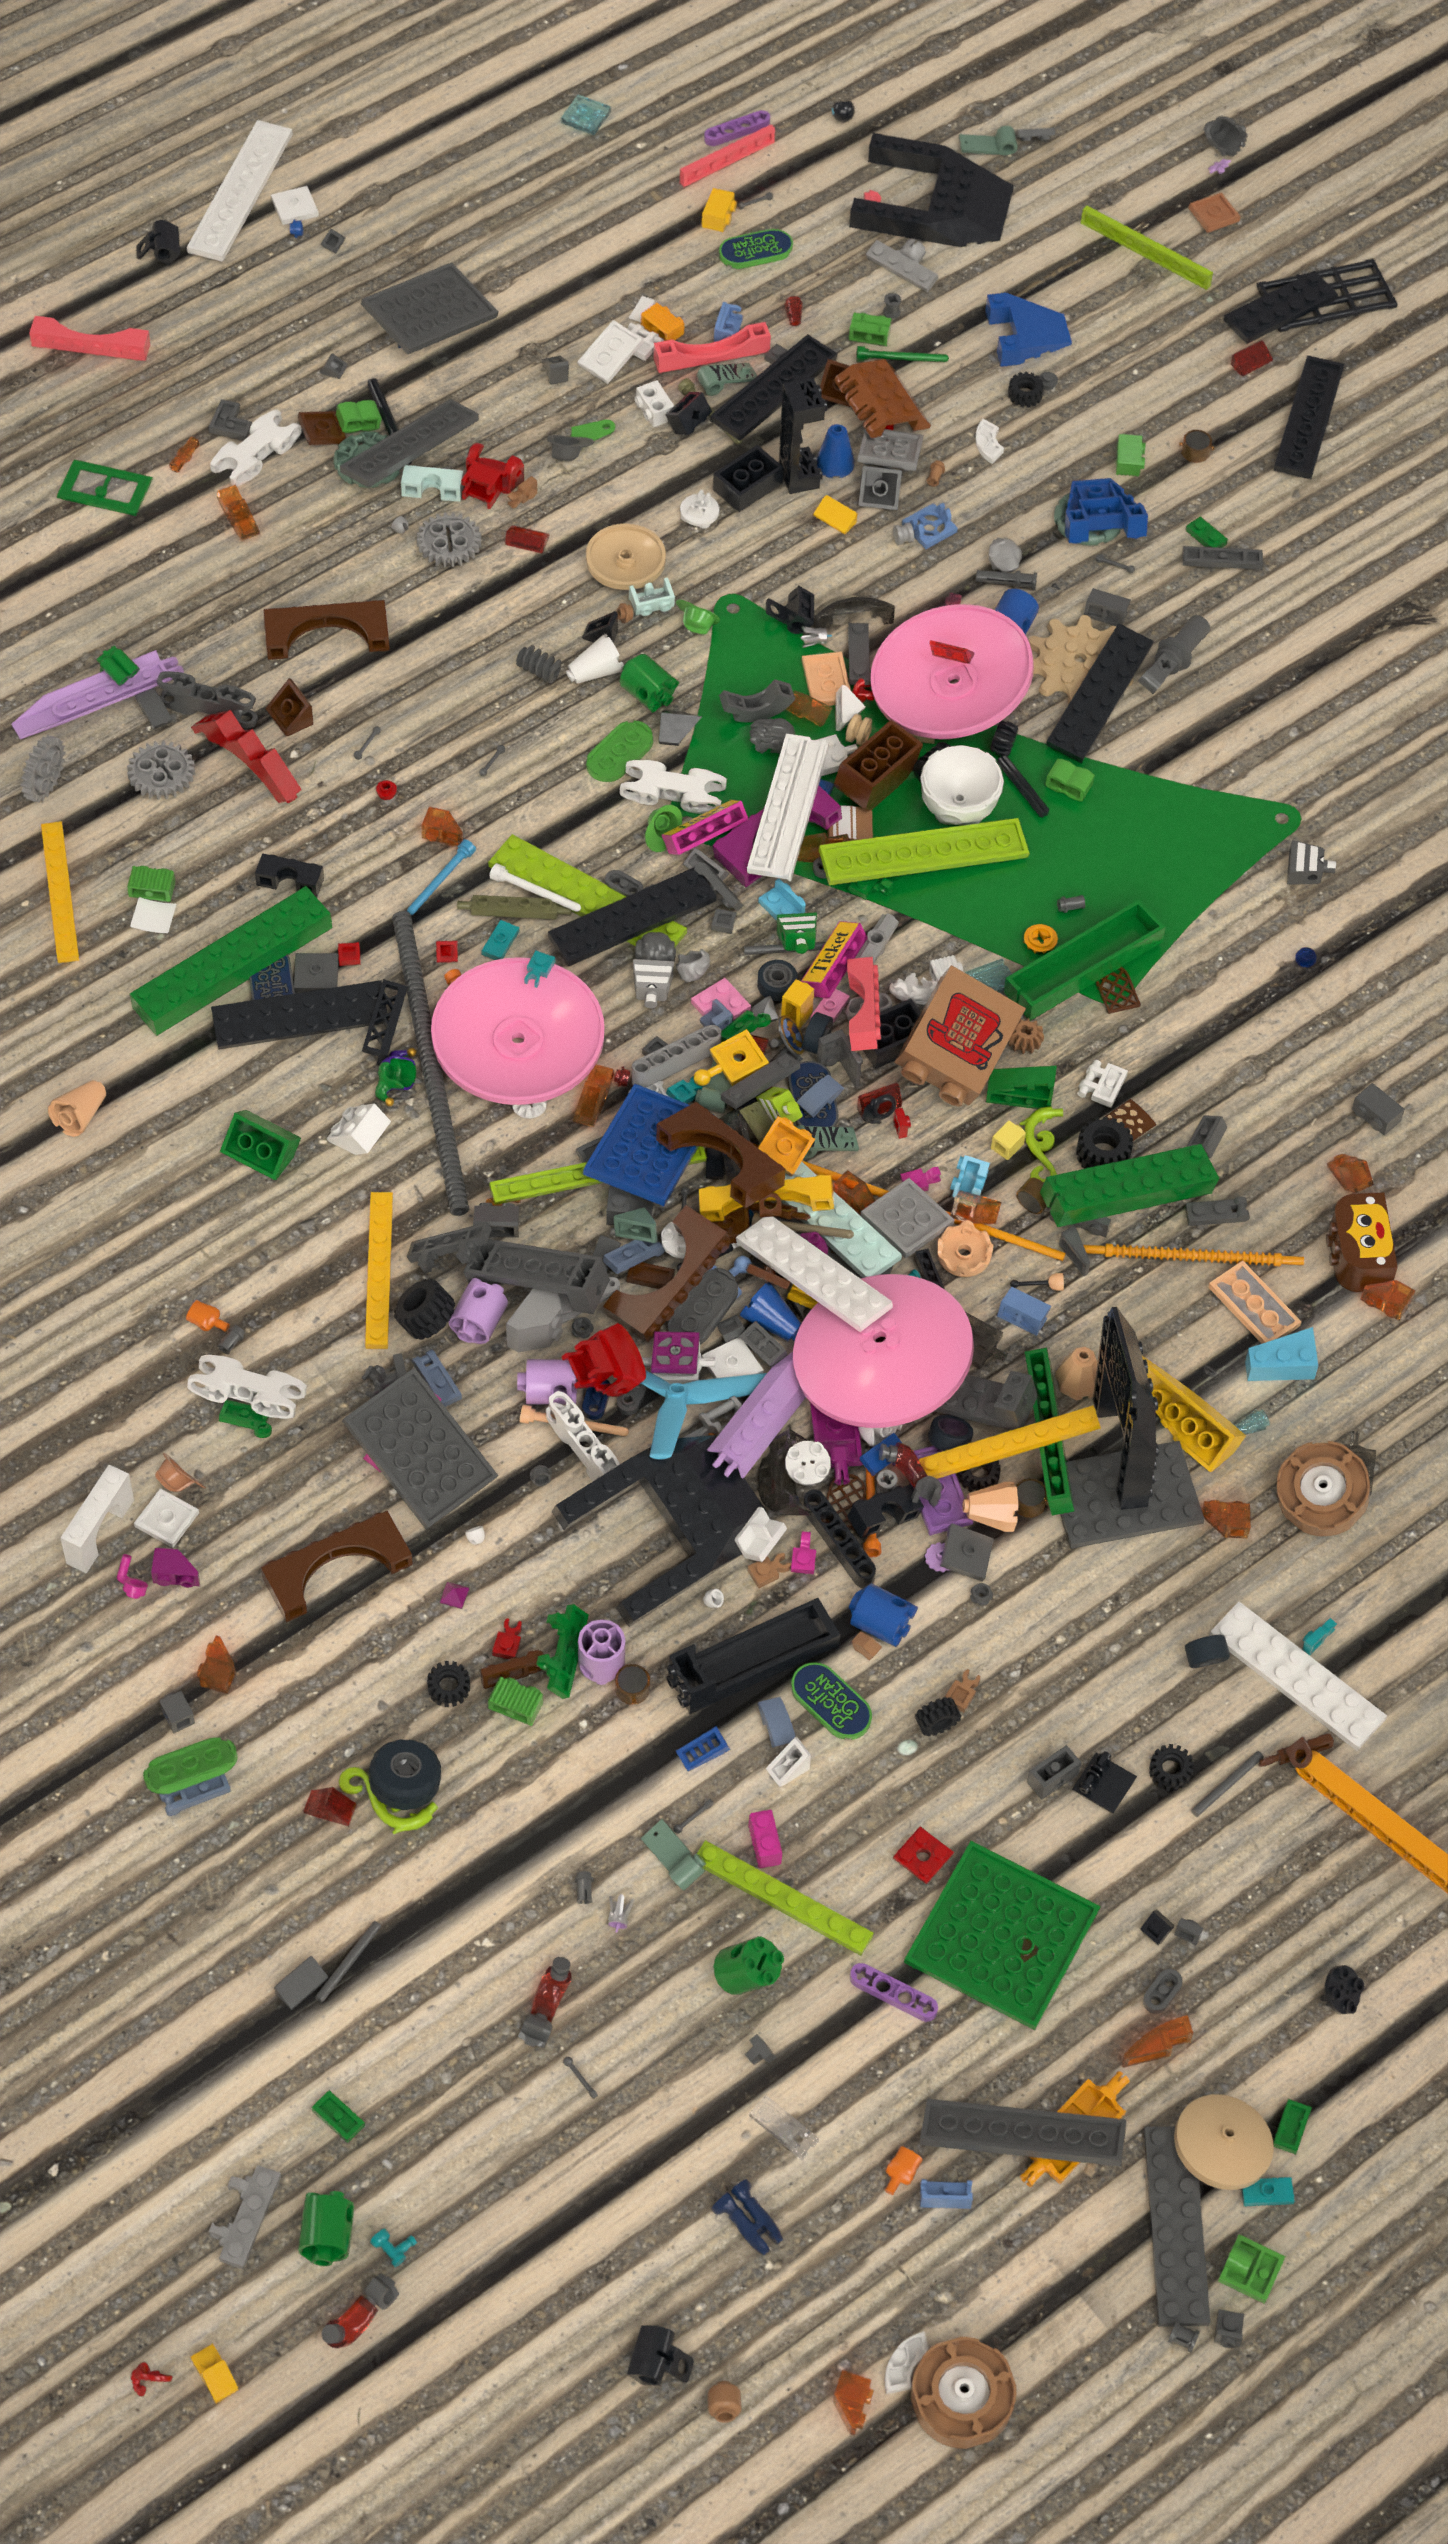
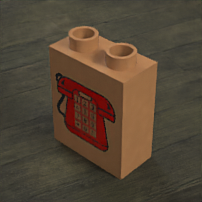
(959, 1037)

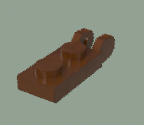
(513, 1668)

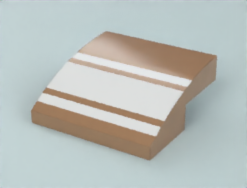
(854, 822)

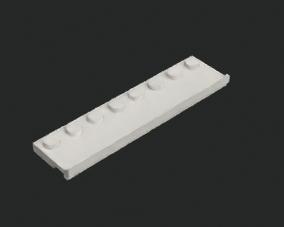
(788, 807)

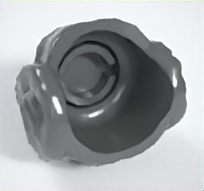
(655, 947)

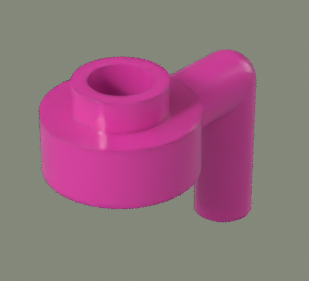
(133, 1587)

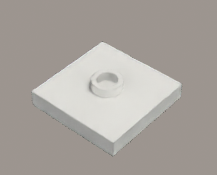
(295, 205)
(733, 1360)
(166, 1518)

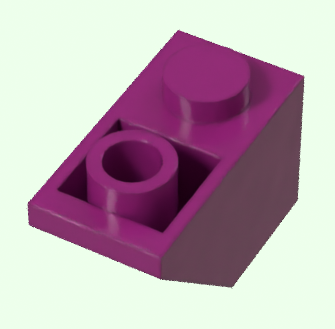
(173, 1568)

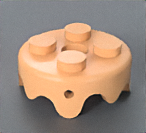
(969, 1238)

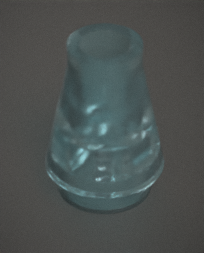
(1254, 1422)

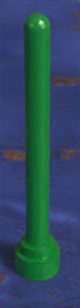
(864, 354)

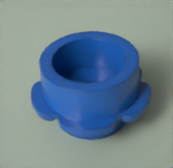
(296, 228)

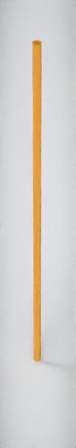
(981, 1227)

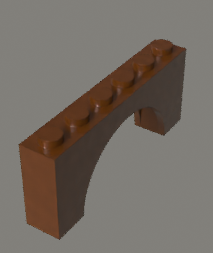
(363, 618)
(699, 1127)
(649, 1311)
(372, 1538)

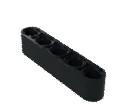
(842, 1548)

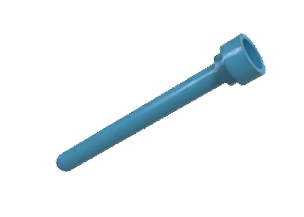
(464, 850)

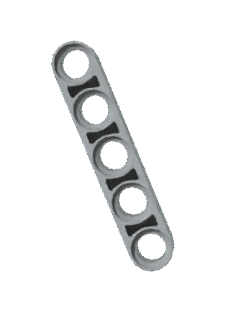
(675, 1056)

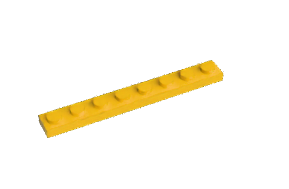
(60, 892)
(379, 1270)
(1011, 1443)

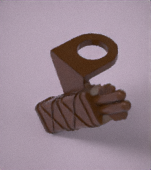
(778, 1209)
(1298, 1750)

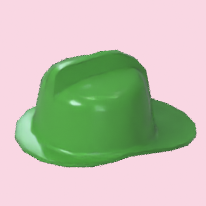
(696, 618)
(660, 822)

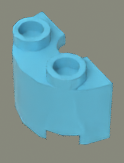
(971, 1176)

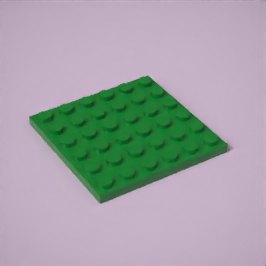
(980, 1929)

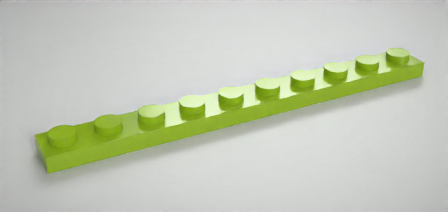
(552, 1181)

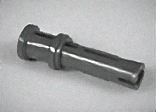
(1017, 579)

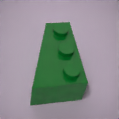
(1022, 1086)

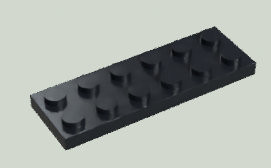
(1280, 307)

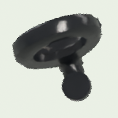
(871, 1110)

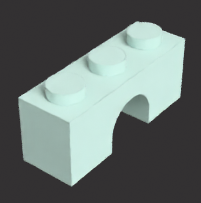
(417, 479)

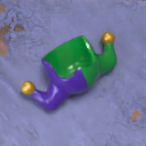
(396, 1073)

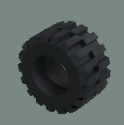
(1105, 1132)
(424, 1309)

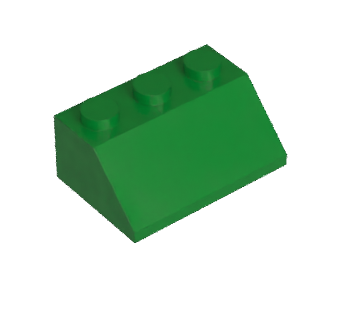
(259, 1144)

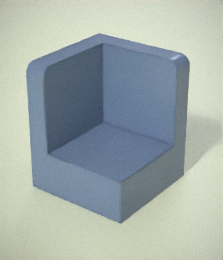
(718, 1016)

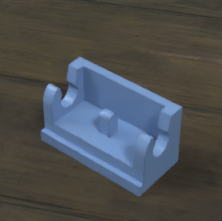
(727, 322)
(1023, 1310)
(946, 2194)

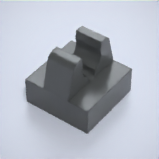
(759, 2051)

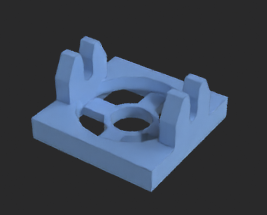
(943, 516)

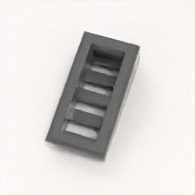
(1074, 1249)

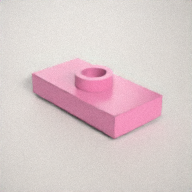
(832, 1006)

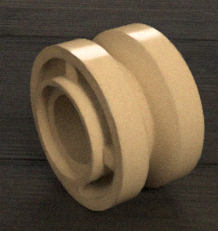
(858, 729)

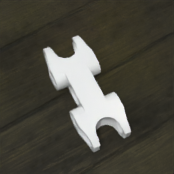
(247, 456)
(658, 783)
(262, 1391)
(572, 1430)

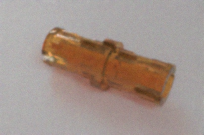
(184, 454)

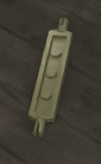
(513, 907)

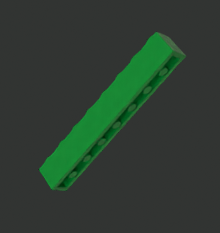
(1052, 1455)

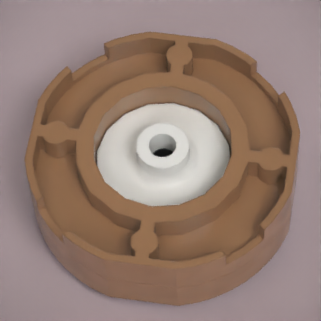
(1323, 1488)
(966, 2417)

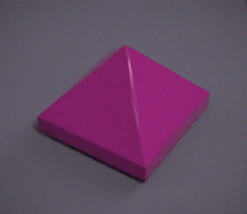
(454, 1595)

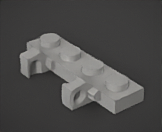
(241, 2235)

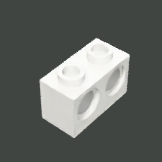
(653, 402)

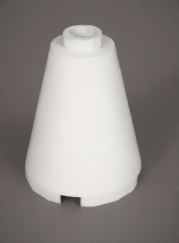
(595, 662)

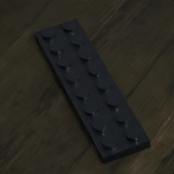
(764, 393)
(1309, 417)
(1099, 693)
(631, 916)
(296, 1015)

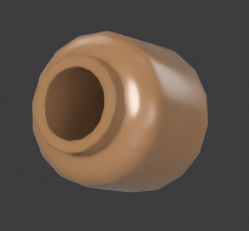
(724, 2401)

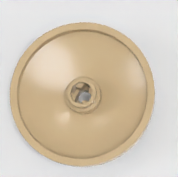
(625, 556)
(1223, 2142)

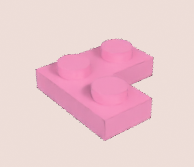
(725, 994)

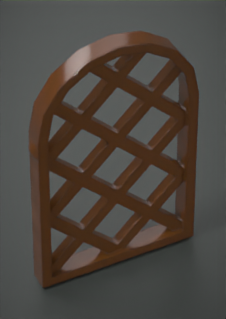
(1135, 1004)
(845, 1496)

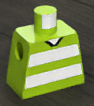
(780, 1103)

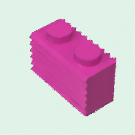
(765, 1839)

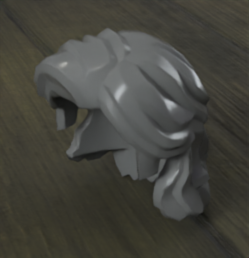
(1226, 135)
(770, 734)

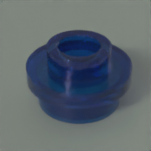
(1308, 953)

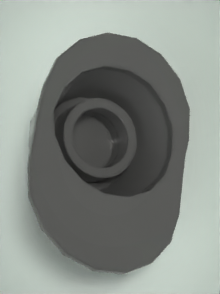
(566, 447)

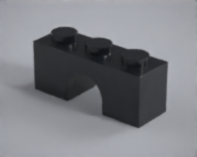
(274, 869)
(868, 1517)

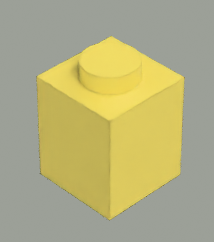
(1008, 1140)

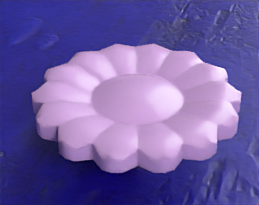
(934, 1557)

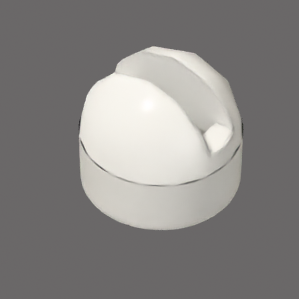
(475, 1535)
(713, 1595)

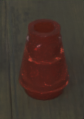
(794, 310)

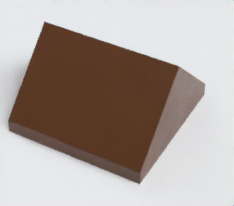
(828, 387)
(290, 709)

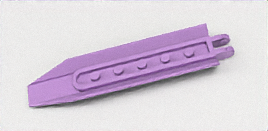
(91, 695)
(759, 1419)

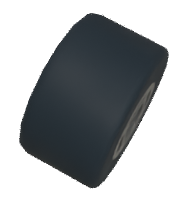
(1207, 1651)

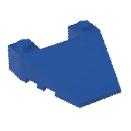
(1033, 328)
(1102, 506)

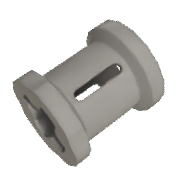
(888, 1483)

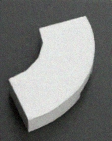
(987, 442)
(904, 2362)

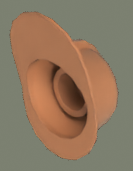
(173, 1476)

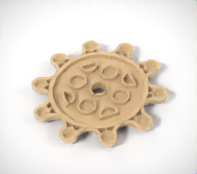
(1058, 655)

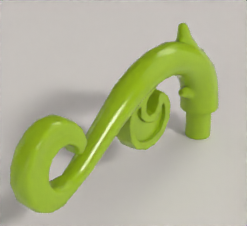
(1047, 1138)
(414, 1822)

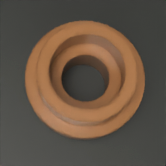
(625, 612)

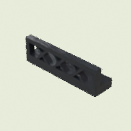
(391, 1025)

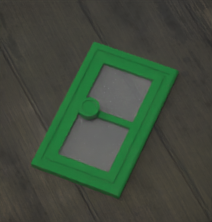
(104, 487)

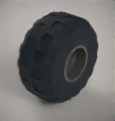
(404, 1774)

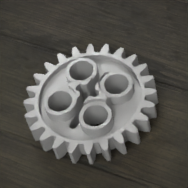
(434, 541)
(43, 768)
(161, 770)

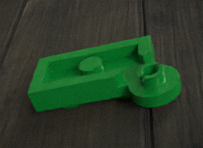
(745, 1021)
(244, 1416)

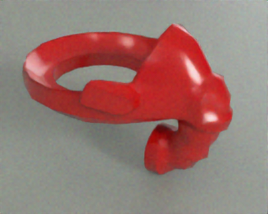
(860, 692)
(143, 2372)

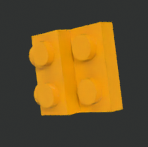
(786, 1144)

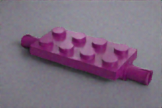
(839, 1440)

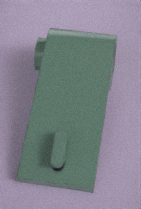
(710, 1095)

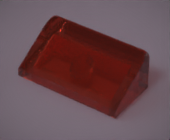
(1251, 358)
(526, 539)
(951, 652)
(892, 1089)

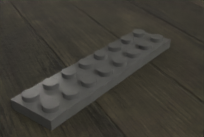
(409, 443)
(1023, 2132)
(1175, 2233)

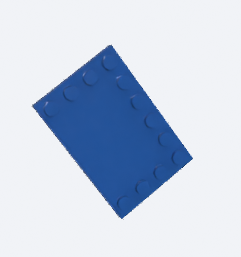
(632, 1156)

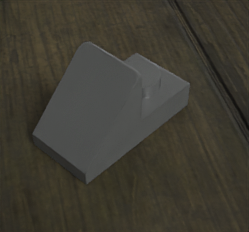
(557, 369)

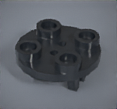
(1342, 1990)

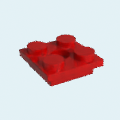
(923, 1842)

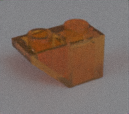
(441, 827)
(1351, 1172)
(853, 1191)
(975, 1208)
(1389, 1297)
(1228, 1518)
(218, 1669)
(850, 2398)

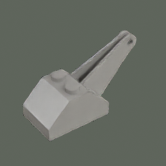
(541, 1318)

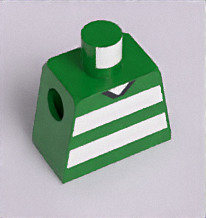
(797, 931)

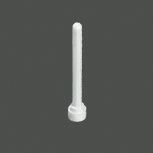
(499, 873)

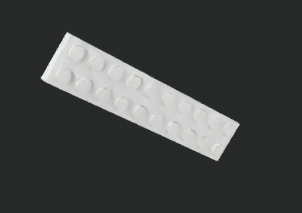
(239, 191)

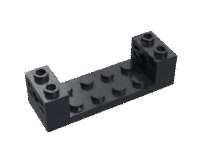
(800, 406)

